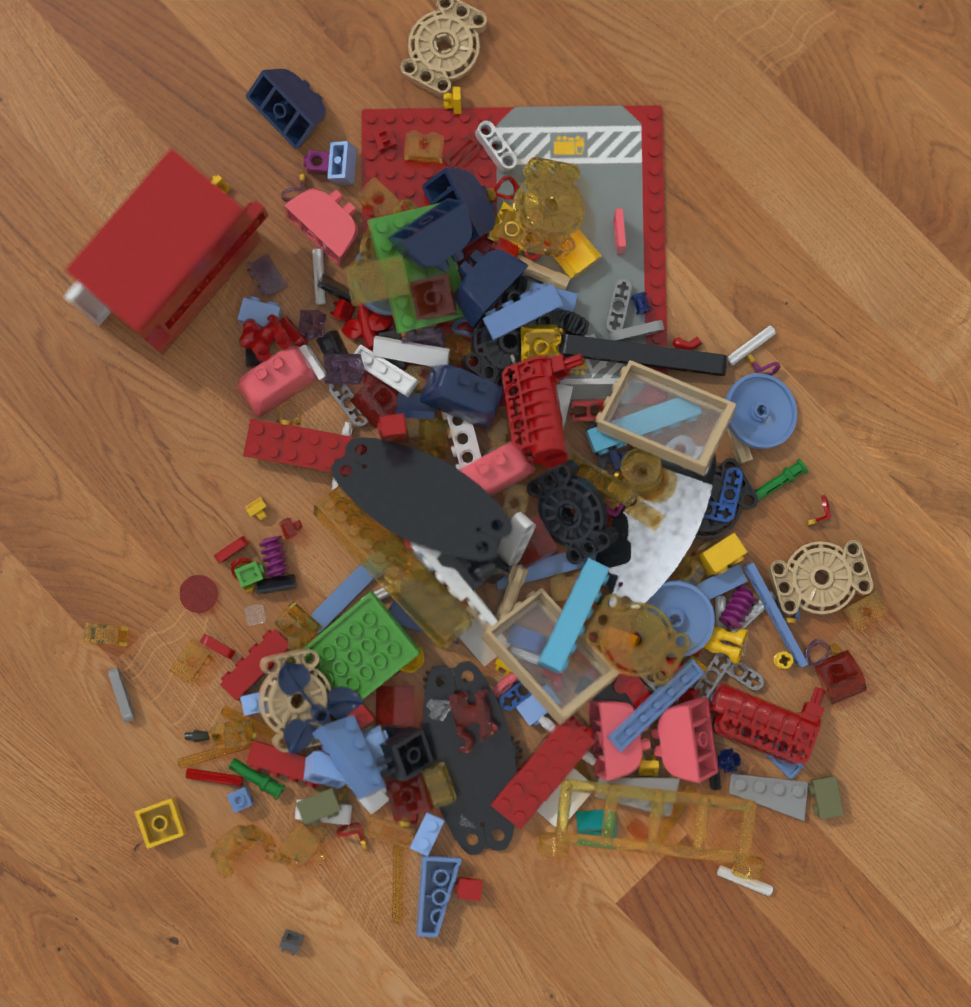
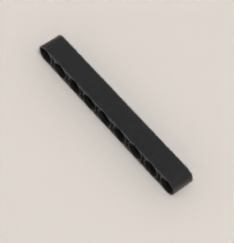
(644, 354)

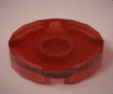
(198, 593)

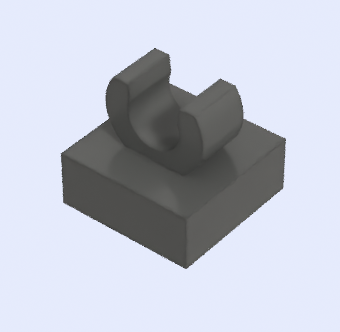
(291, 941)

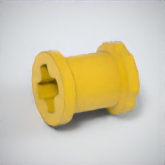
(777, 657)

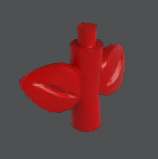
(366, 325)

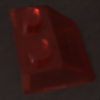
(433, 297)
(376, 400)
(539, 546)
(840, 677)
(395, 705)
(409, 796)

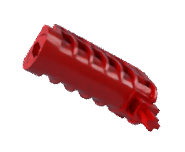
(538, 407)
(769, 721)

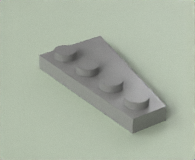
(777, 794)

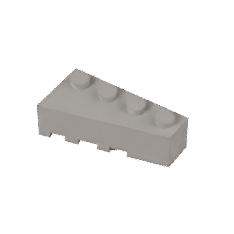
(662, 783)

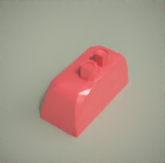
(325, 222)
(276, 380)
(500, 469)
(603, 719)
(687, 741)

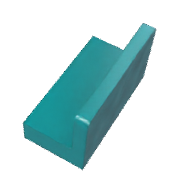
(591, 823)

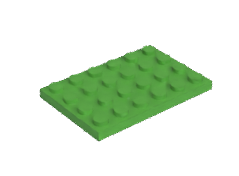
(403, 307)
(362, 647)

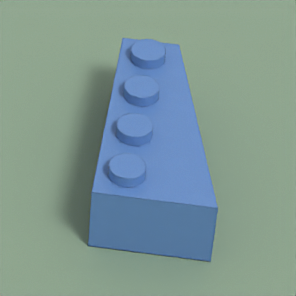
(523, 311)
(351, 755)
(434, 892)

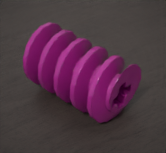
(274, 556)
(737, 607)

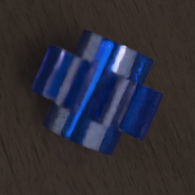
(728, 760)

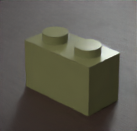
(826, 797)
(319, 806)

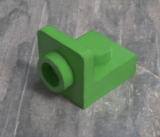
(250, 573)

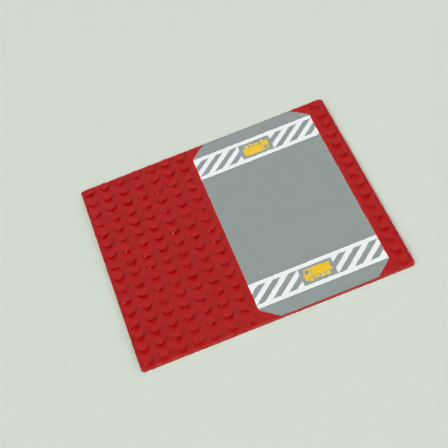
(619, 168)

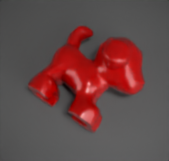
(261, 338)

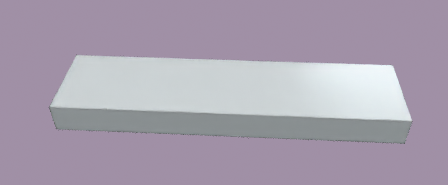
(410, 352)
(387, 372)

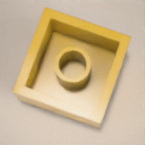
(724, 553)
(161, 822)

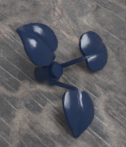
(343, 701)

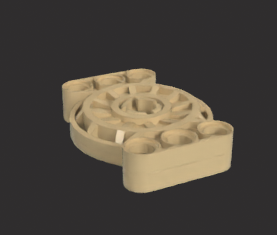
(452, 63)
(802, 583)
(278, 704)

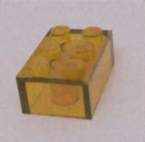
(378, 280)

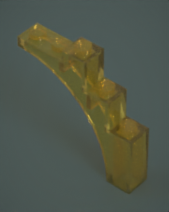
(608, 485)

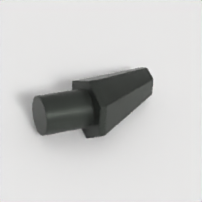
(197, 736)

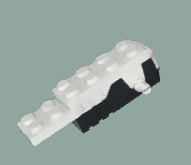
(459, 577)

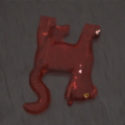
(469, 714)

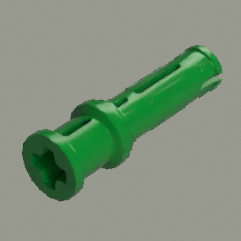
(787, 475)
(264, 782)

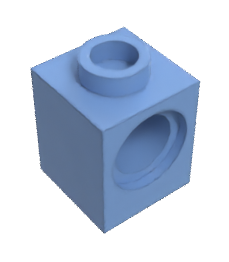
(240, 799)

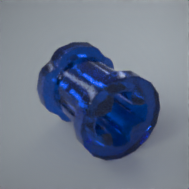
(641, 303)

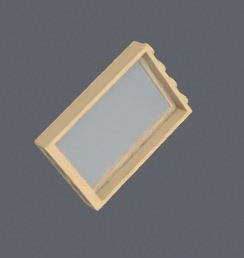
(665, 417)
(519, 642)

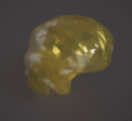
(458, 348)

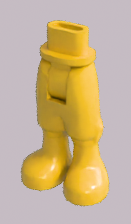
(738, 638)

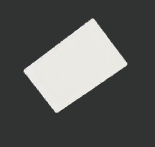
(473, 639)
(549, 808)

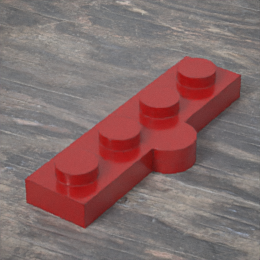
(630, 685)

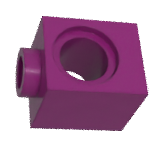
(313, 155)

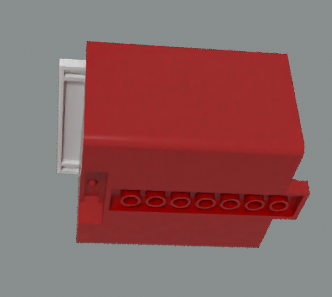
(164, 252)

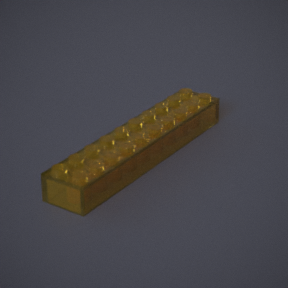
(394, 568)

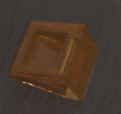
(637, 830)

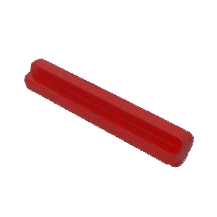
(214, 777)

